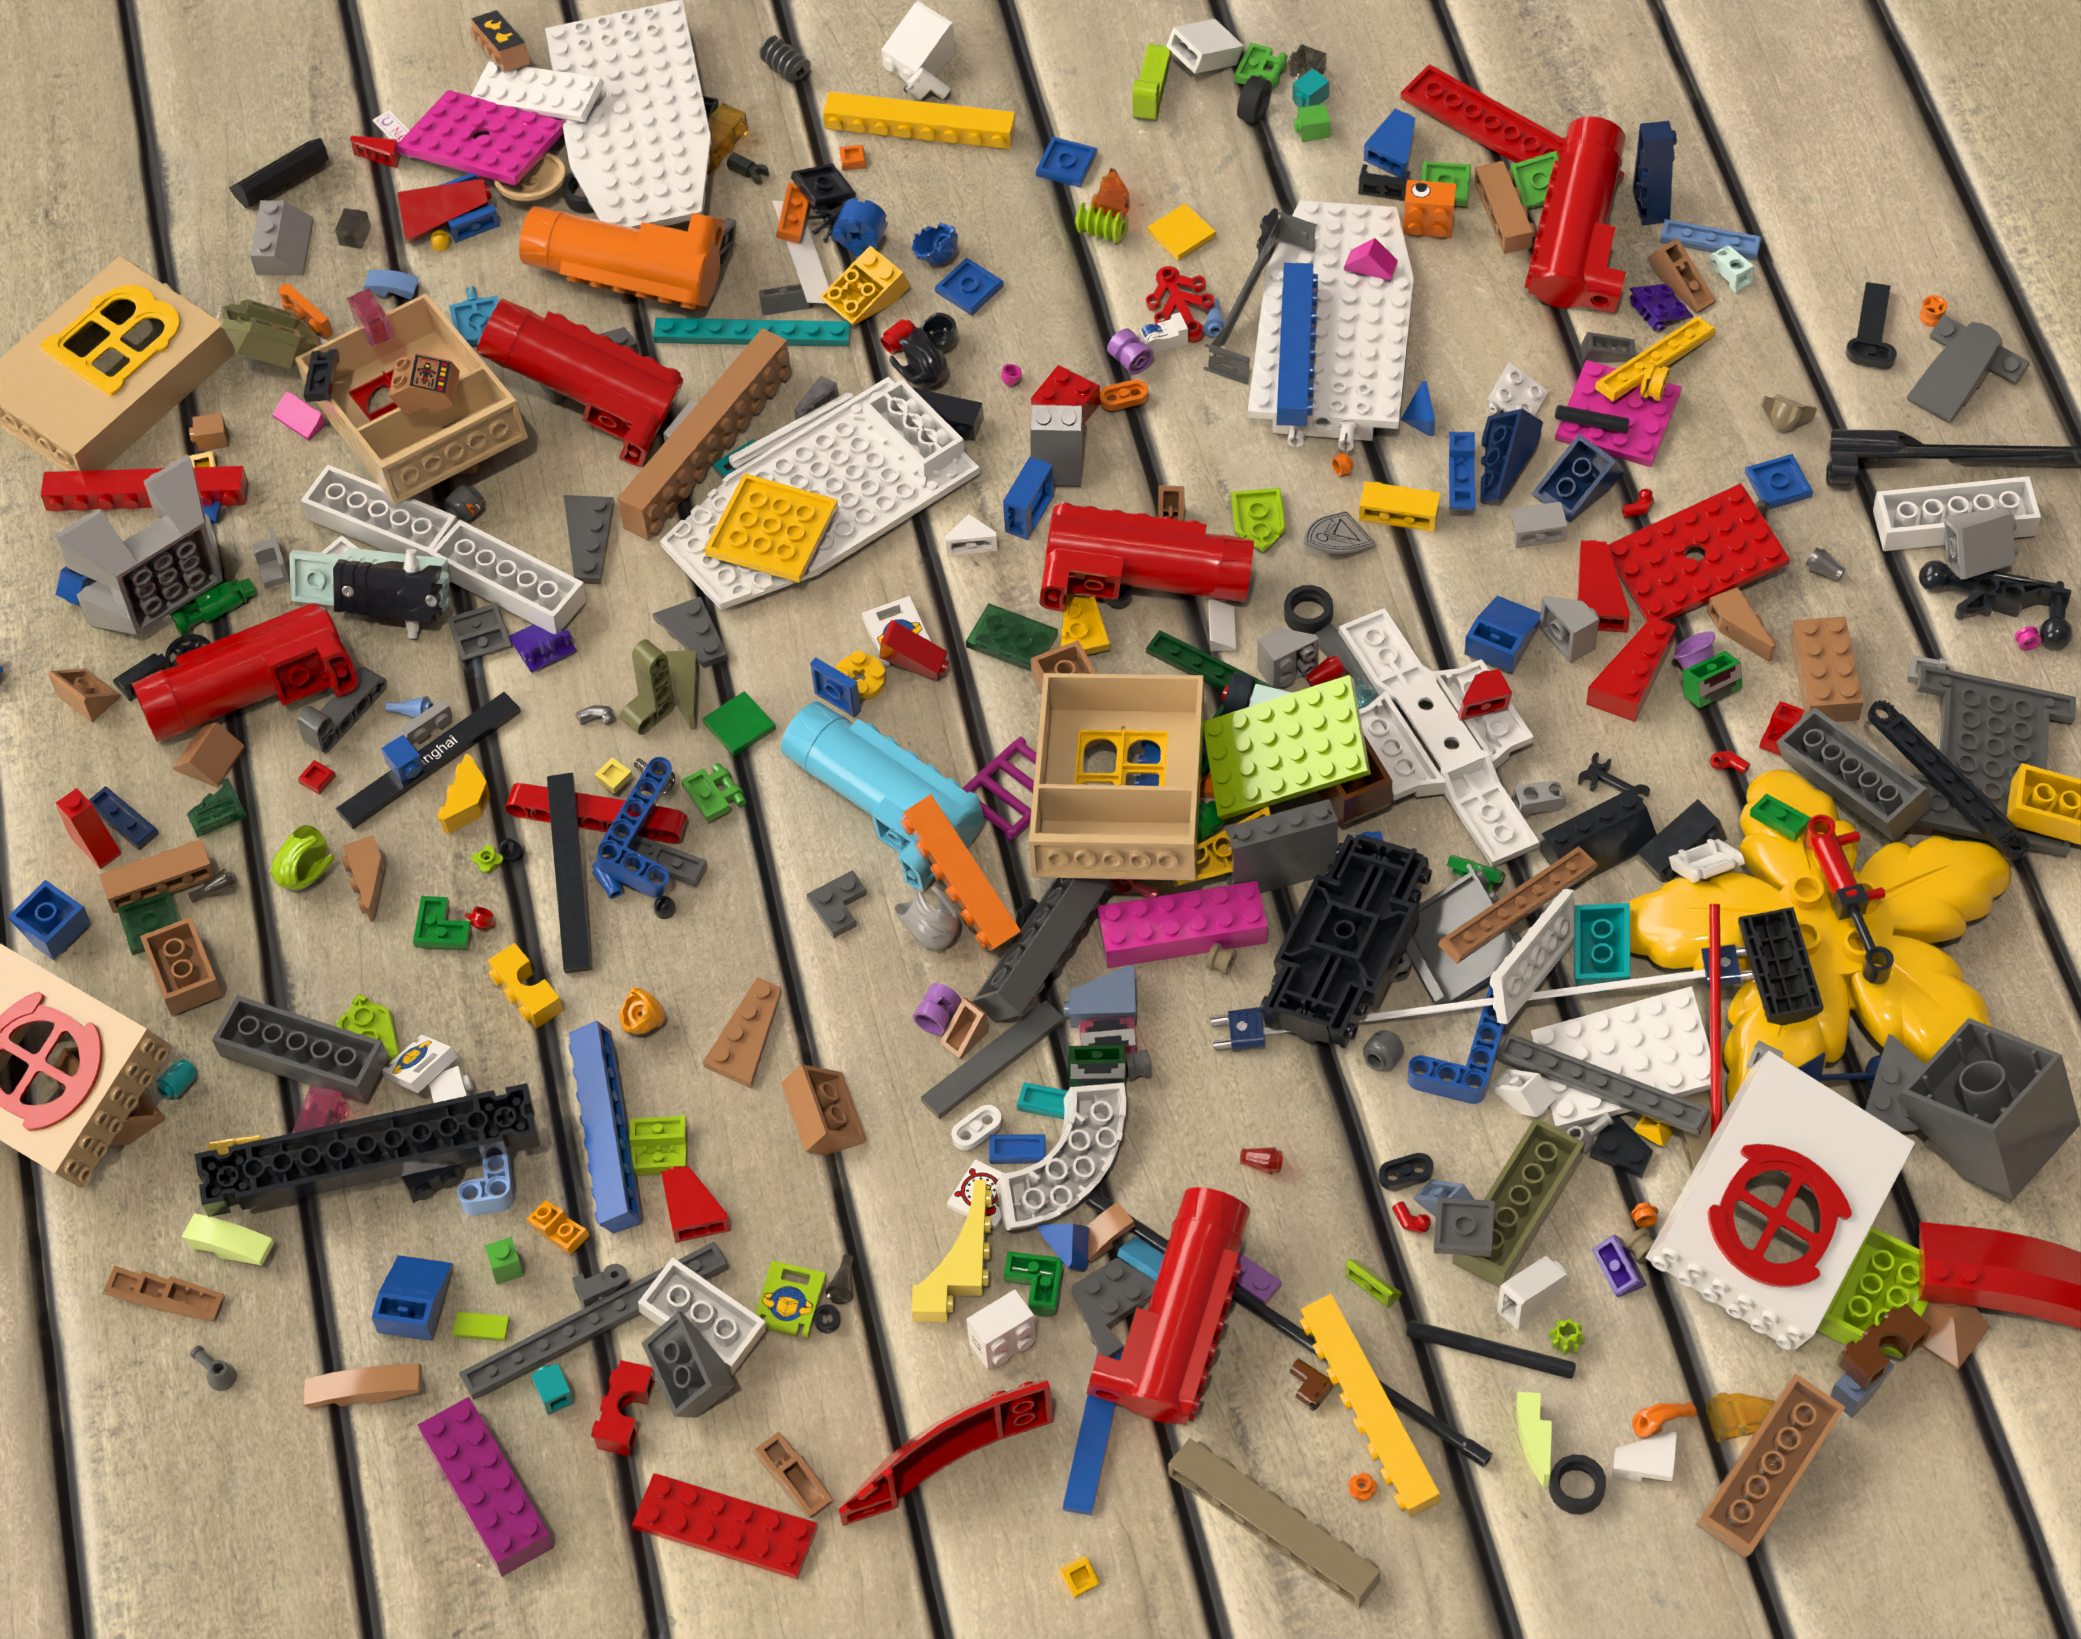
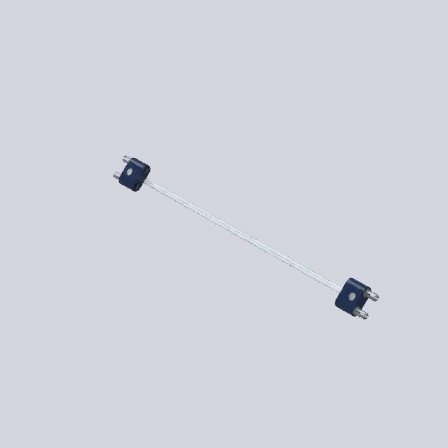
(1249, 1032)

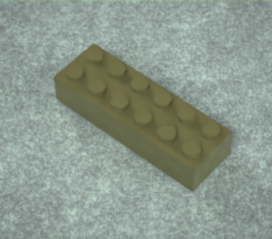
(1524, 1198)

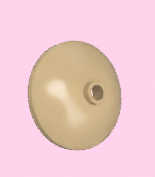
(538, 183)

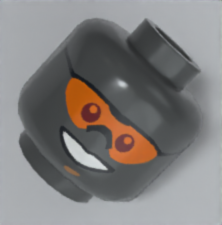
(464, 502)

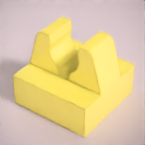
(613, 776)

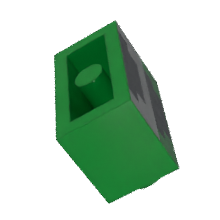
(1712, 679)

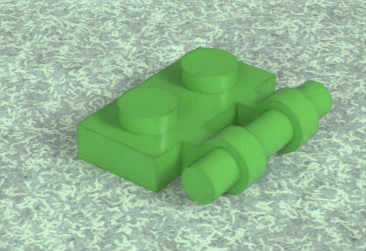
(1255, 62)
(706, 795)

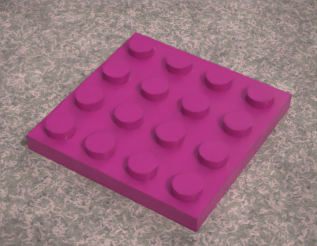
(1646, 416)

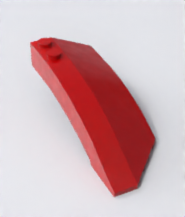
(1999, 1272)
(946, 1442)

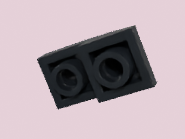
(1267, 225)

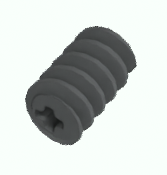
(784, 59)

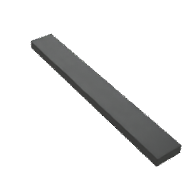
(1604, 1084)

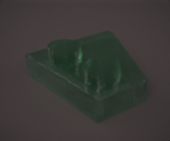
(216, 810)

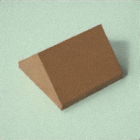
(83, 692)
(210, 755)

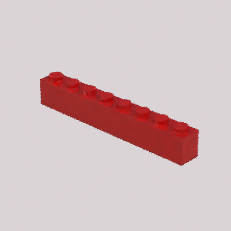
(127, 489)

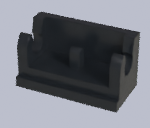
(1382, 185)

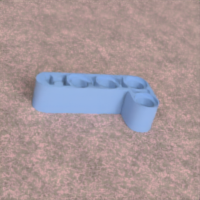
(487, 1187)

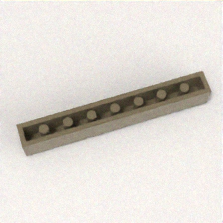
(1274, 1522)

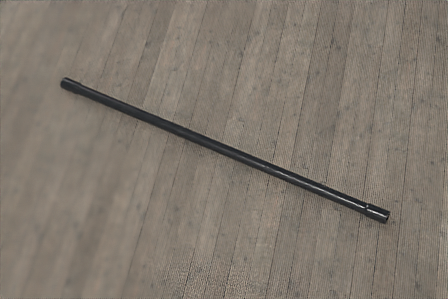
(1467, 1446)

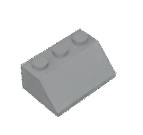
(280, 239)

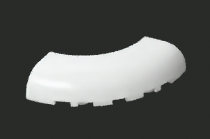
(1074, 1166)

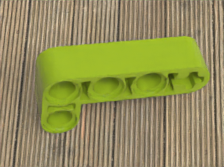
(1150, 87)

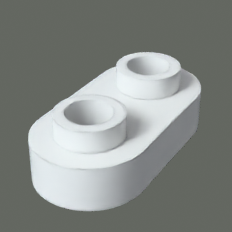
(974, 1127)

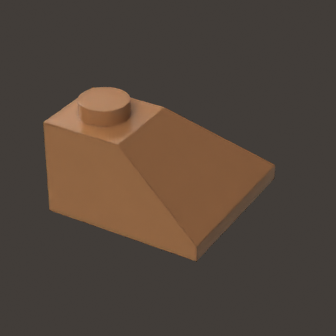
(1953, 1331)

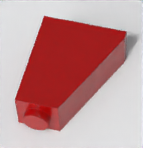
(912, 652)
(87, 828)
(691, 1206)

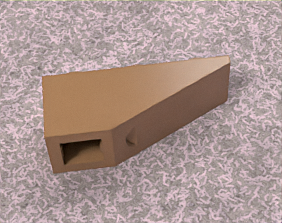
(1736, 620)
(368, 873)

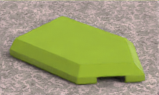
(1258, 516)
(371, 1021)

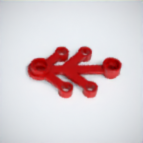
(1179, 299)

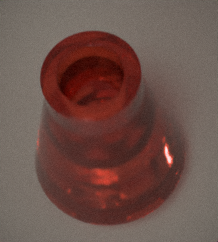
(1263, 1159)

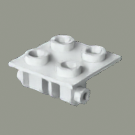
(1516, 391)

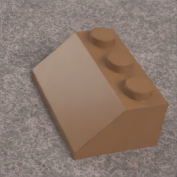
(822, 1110)

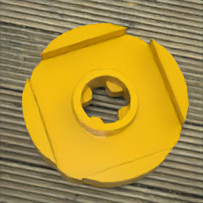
(868, 666)

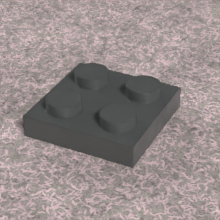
(1464, 1227)

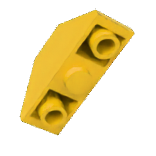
(465, 798)

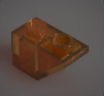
(1112, 195)

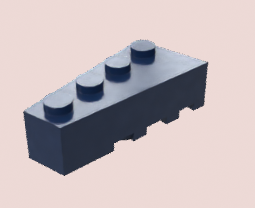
(1654, 172)

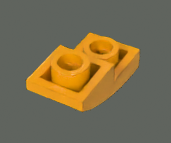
(557, 1228)

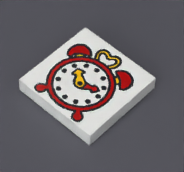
(962, 1196)

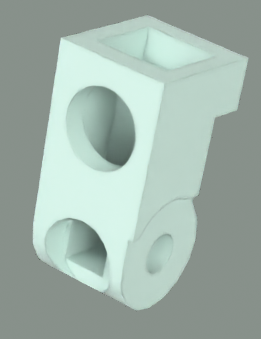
(1732, 267)

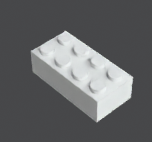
(718, 1317)

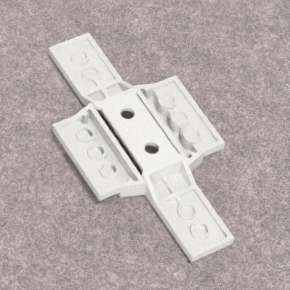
(1466, 772)

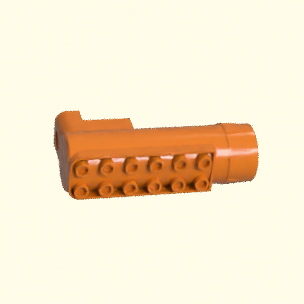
(644, 260)

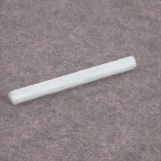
(754, 450)

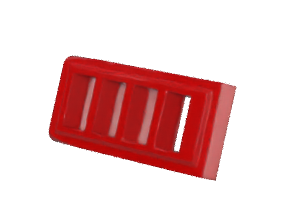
(376, 149)

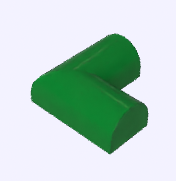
(1044, 1276)

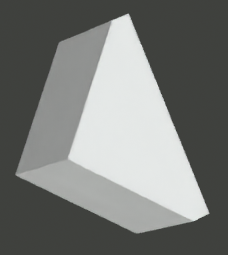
(970, 537)

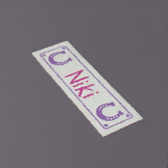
(391, 126)

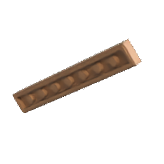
(1517, 905)

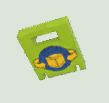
(788, 1302)

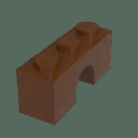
(1900, 1329)

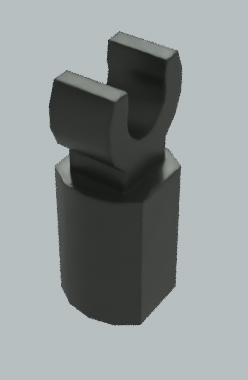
(747, 167)

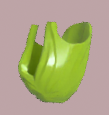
(301, 859)

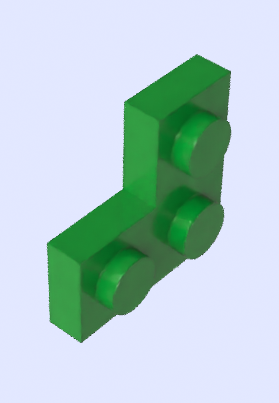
(435, 931)

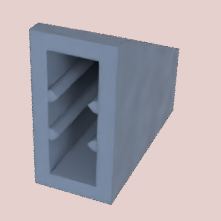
(1103, 998)

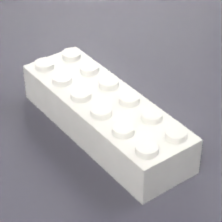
(367, 514)
(1917, 515)
(510, 577)

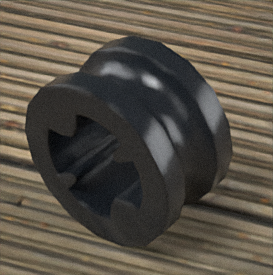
(827, 1327)

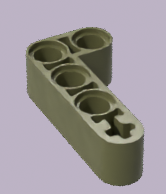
(653, 686)

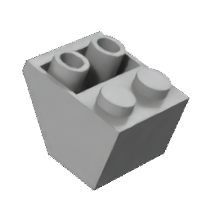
(1286, 656)

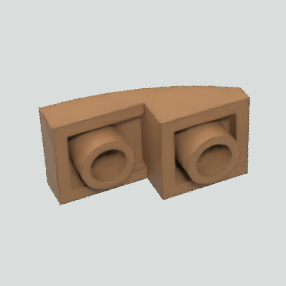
(1106, 1229)

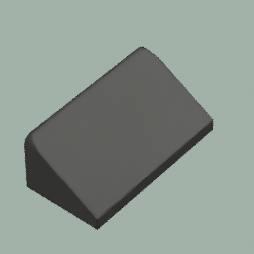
(783, 299)

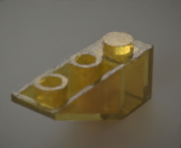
(726, 129)

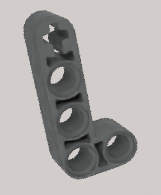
(326, 727)

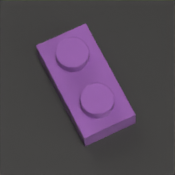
(1256, 1280)

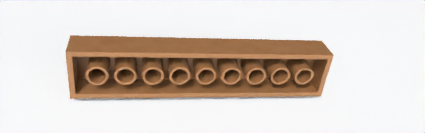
(704, 434)

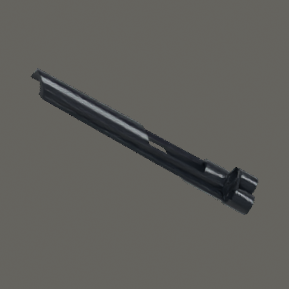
(1867, 446)

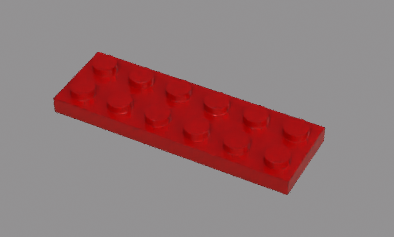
(725, 1526)

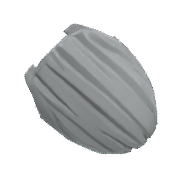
(928, 924)

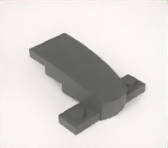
(1963, 366)

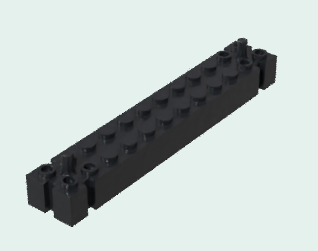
(367, 1150)

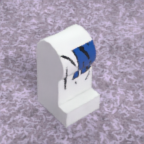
(1165, 334)

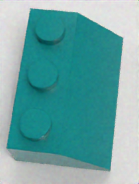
(1602, 943)

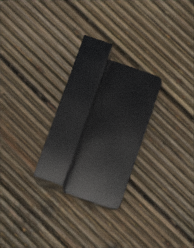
(141, 670)

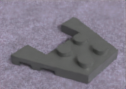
(1108, 1298)

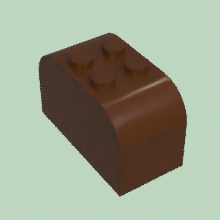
(1362, 795)

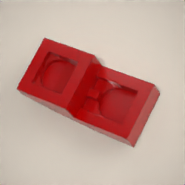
(1781, 721)

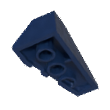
(1508, 445)

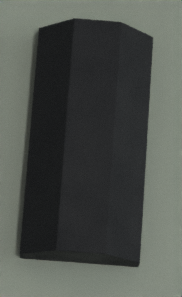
(280, 172)
(1781, 966)

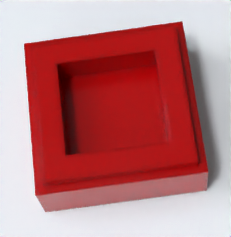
(316, 777)

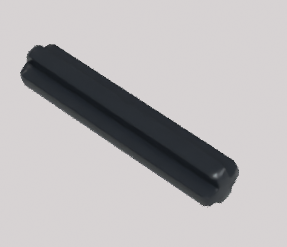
(1592, 418)

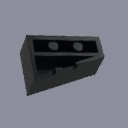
(1685, 832)

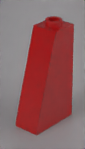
(432, 207)
(1601, 587)

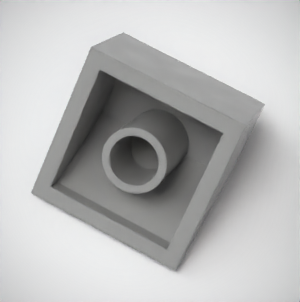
(1569, 626)

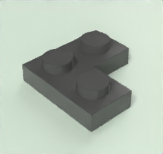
(831, 901)

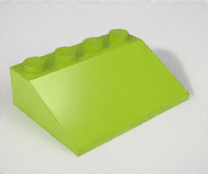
(1878, 1280)

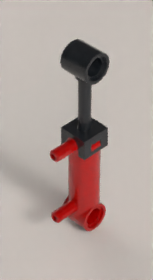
(1849, 896)

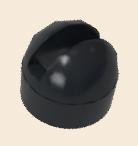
(516, 849)
(668, 908)

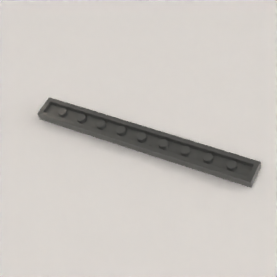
(577, 1328)

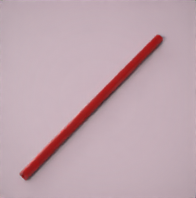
(1715, 1016)

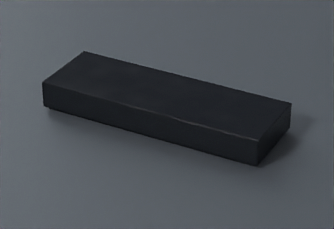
(1873, 311)

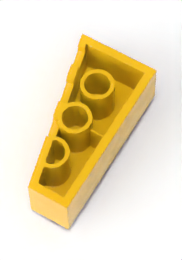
(1215, 853)

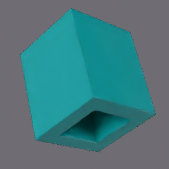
(1310, 89)
(552, 1388)

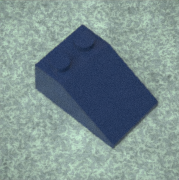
(1578, 477)

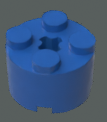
(860, 225)

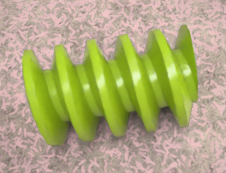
(1101, 224)

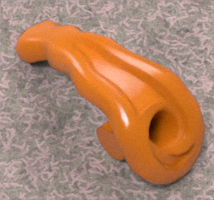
(1650, 1419)

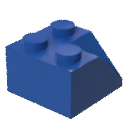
(50, 919)

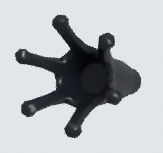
(829, 218)

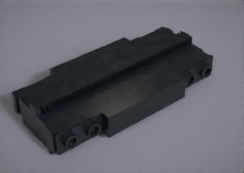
(1346, 940)

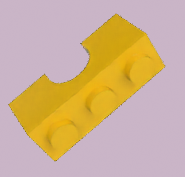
(535, 1002)

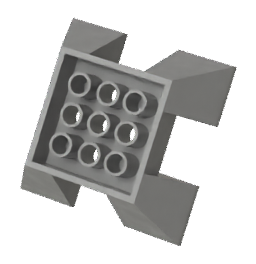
(152, 569)

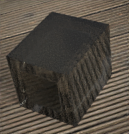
(353, 228)

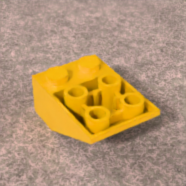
(866, 287)

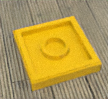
(1181, 231)

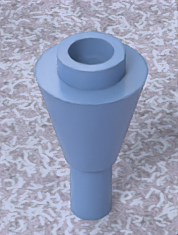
(1214, 321)
(410, 707)

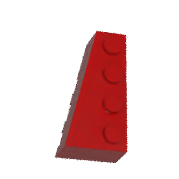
(1631, 674)

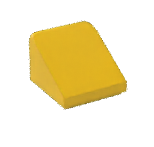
(203, 460)
(1654, 1130)
(1079, 1576)

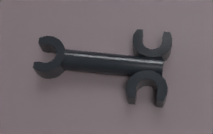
(1599, 772)

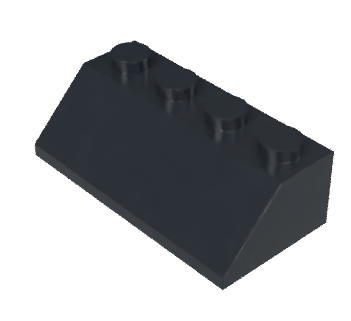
(1605, 832)

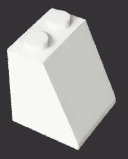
(919, 41)

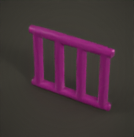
(983, 778)

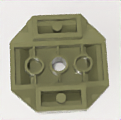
(267, 332)

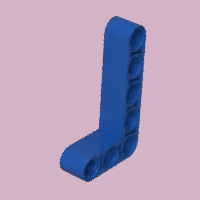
(631, 827)
(1462, 1075)

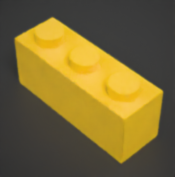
(1399, 506)

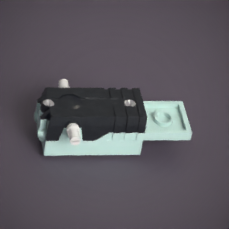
(373, 584)

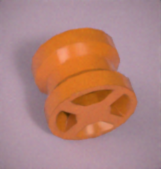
(1932, 310)

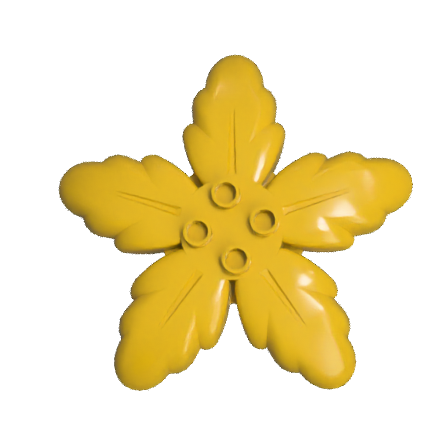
(1927, 901)

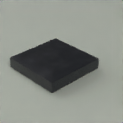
(823, 185)

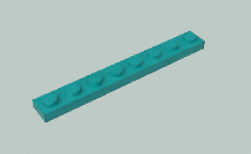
(744, 330)

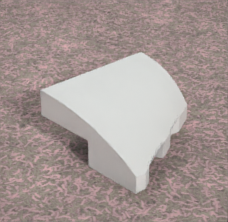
(1646, 1458)

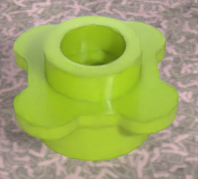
(490, 864)

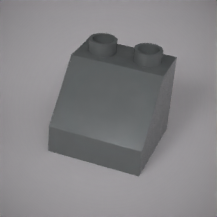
(1993, 1106)

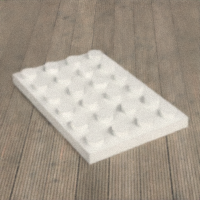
(1645, 1040)

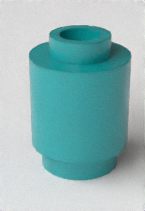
(176, 1079)

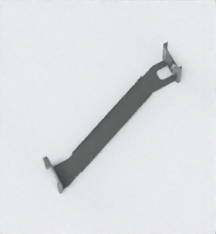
(1286, 229)

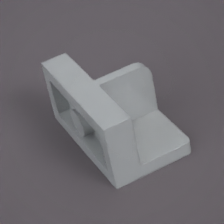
(1539, 524)
(270, 561)

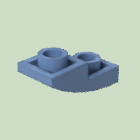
(393, 281)

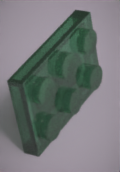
(1010, 636)

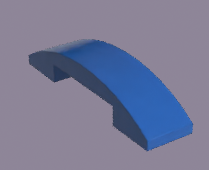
(1462, 471)

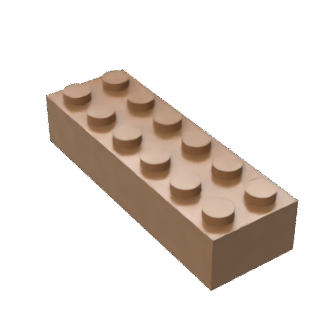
(1770, 1465)

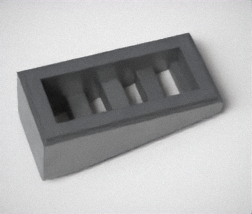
(1598, 348)
(820, 393)

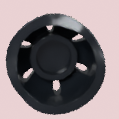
(936, 324)

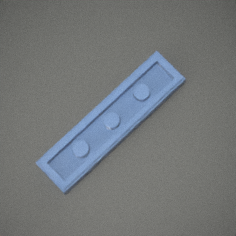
(1710, 238)

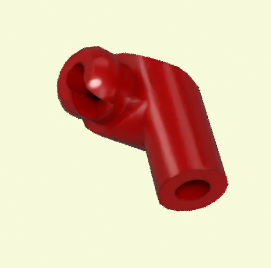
(1641, 506)
(1729, 759)
(1409, 1222)

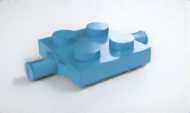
(472, 315)

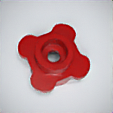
(481, 918)

